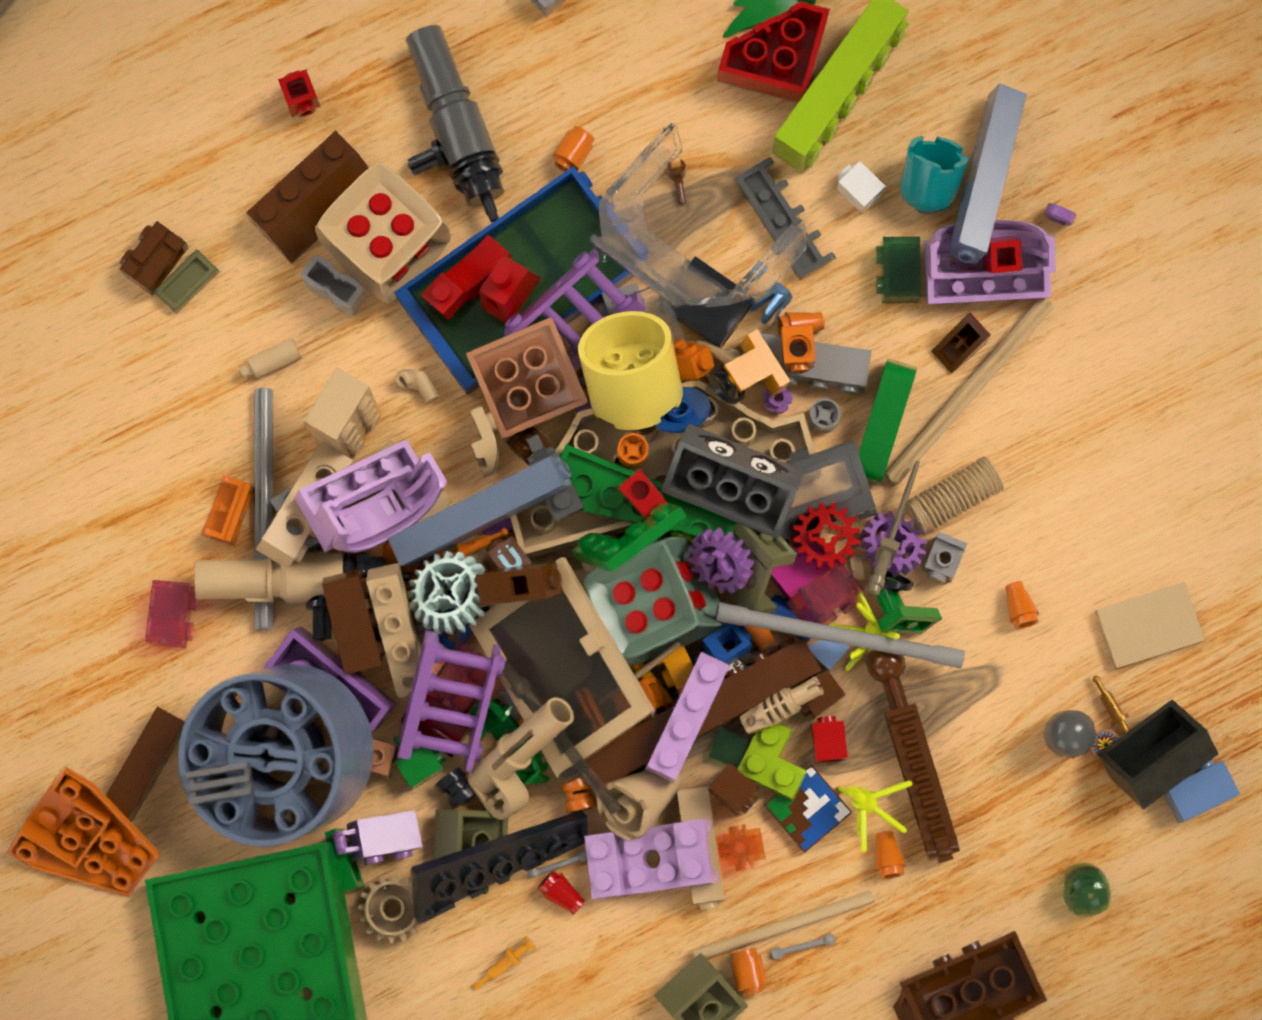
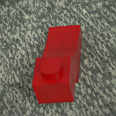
(465, 279)

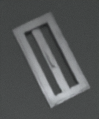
(193, 787)

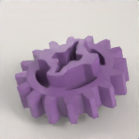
(905, 534)
(720, 560)

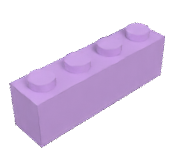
(687, 717)

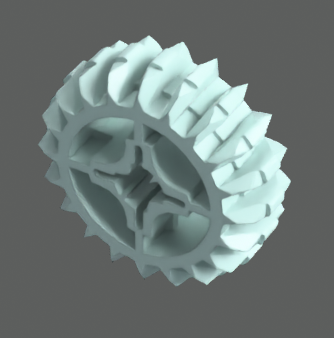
(429, 605)

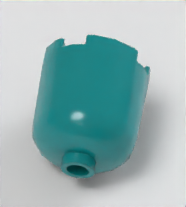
(932, 174)

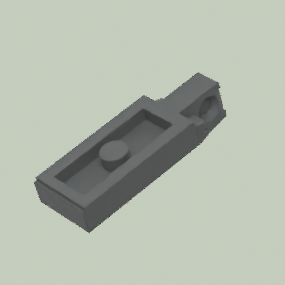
(565, 502)

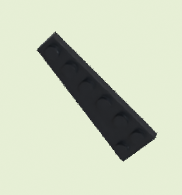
(468, 871)

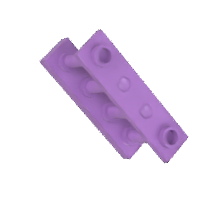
(582, 265)
(426, 681)

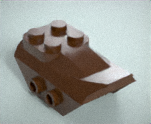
(980, 984)

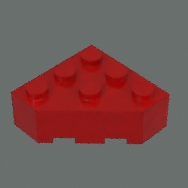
(777, 53)

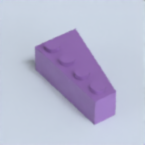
(303, 650)

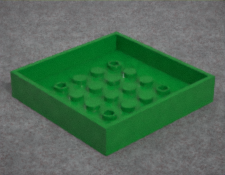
(254, 946)

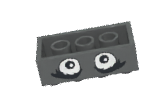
(732, 481)

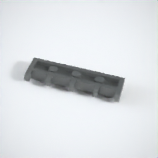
(778, 216)

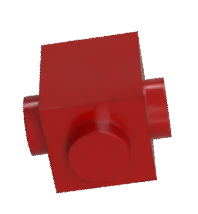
(299, 93)

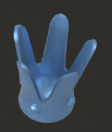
(780, 297)

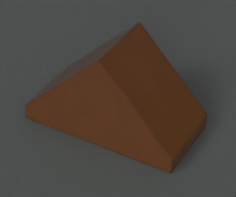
(961, 343)

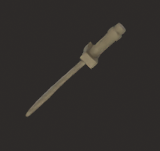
(888, 547)

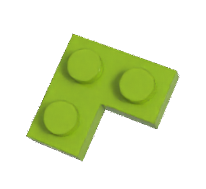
(766, 768)

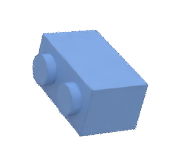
(1202, 791)

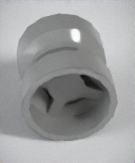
(824, 410)

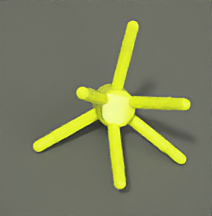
(872, 627)
(866, 803)

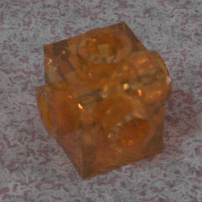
(754, 847)

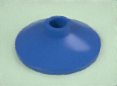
(692, 410)

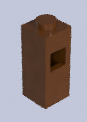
(518, 583)

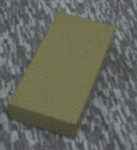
(186, 281)

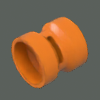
(633, 445)
(581, 801)

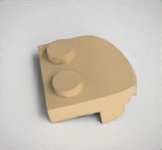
(486, 449)

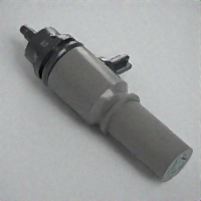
(456, 122)

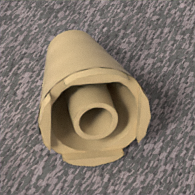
(642, 801)

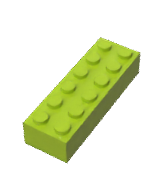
(839, 82)

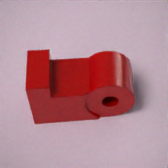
(641, 494)

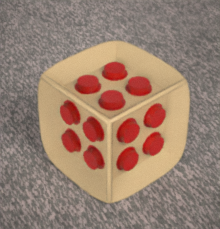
(382, 232)

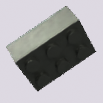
(1158, 754)

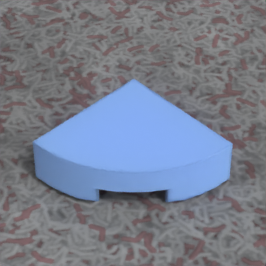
(828, 652)

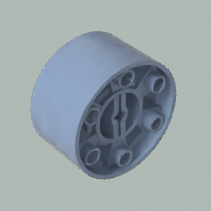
(302, 751)

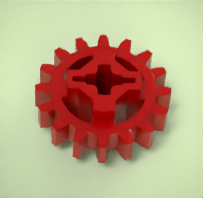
(828, 549)

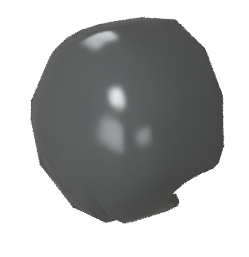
(1070, 733)

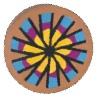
(1102, 740)

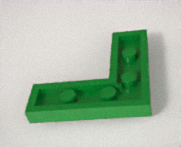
(612, 553)

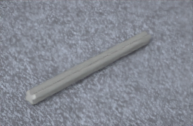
(263, 488)

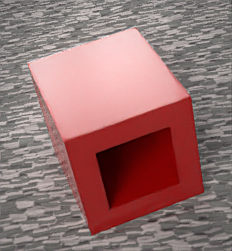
(1003, 255)
(829, 740)

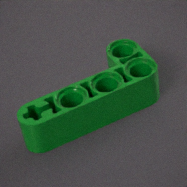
(885, 418)

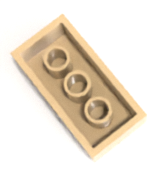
(343, 414)

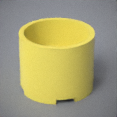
(630, 369)

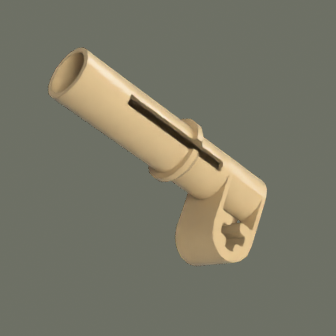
(497, 769)

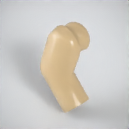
(417, 381)

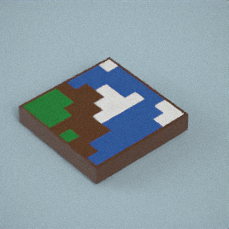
(811, 813)

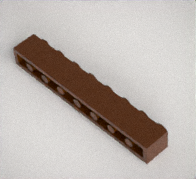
(736, 695)

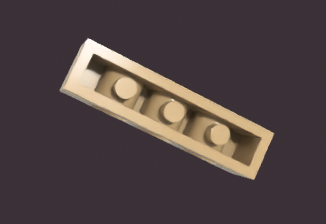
(277, 541)
(395, 625)

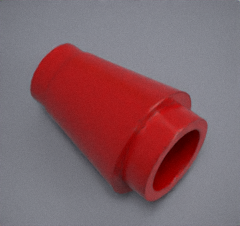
(560, 892)

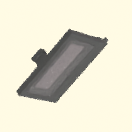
(829, 478)

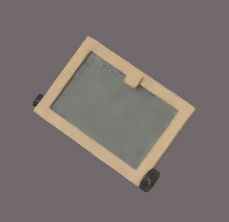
(567, 656)

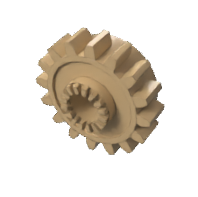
(376, 904)

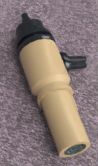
(299, 584)

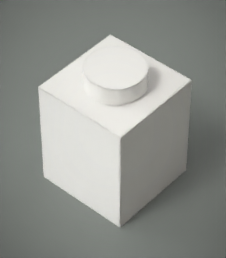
(859, 186)

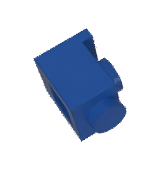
(729, 633)

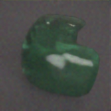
(1081, 881)

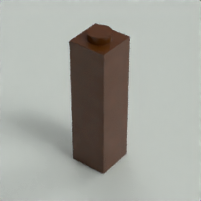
(145, 762)

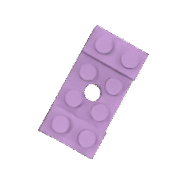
(622, 868)

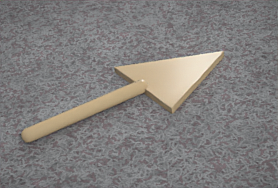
(657, 660)

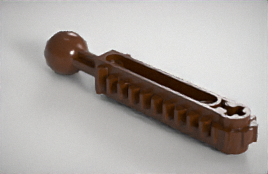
(914, 759)

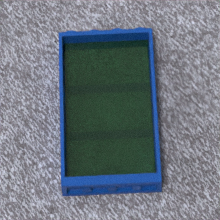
(541, 235)

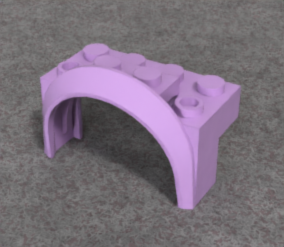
(950, 284)
(381, 515)

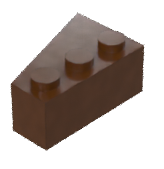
(353, 621)

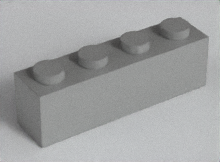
(833, 367)

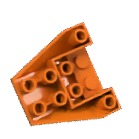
(83, 837)

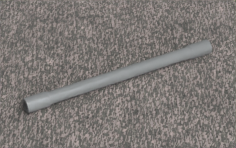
(743, 616)

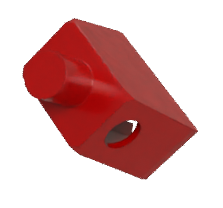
(507, 287)

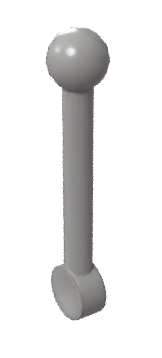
(582, 856)
(777, 952)

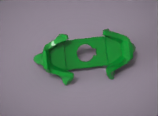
(496, 722)

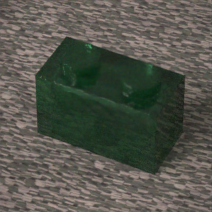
(899, 270)

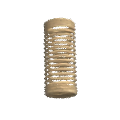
(987, 475)

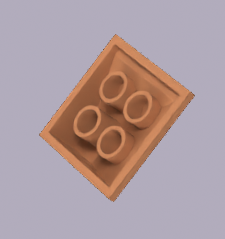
(527, 377)

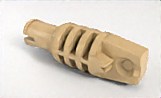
(780, 706)

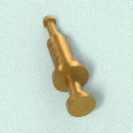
(1112, 707)

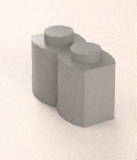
(326, 282)

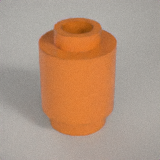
(573, 149)
(748, 971)

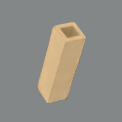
(696, 805)

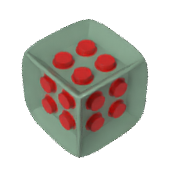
(654, 601)

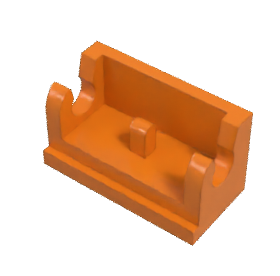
(228, 510)

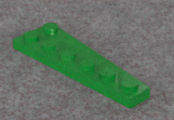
(597, 485)

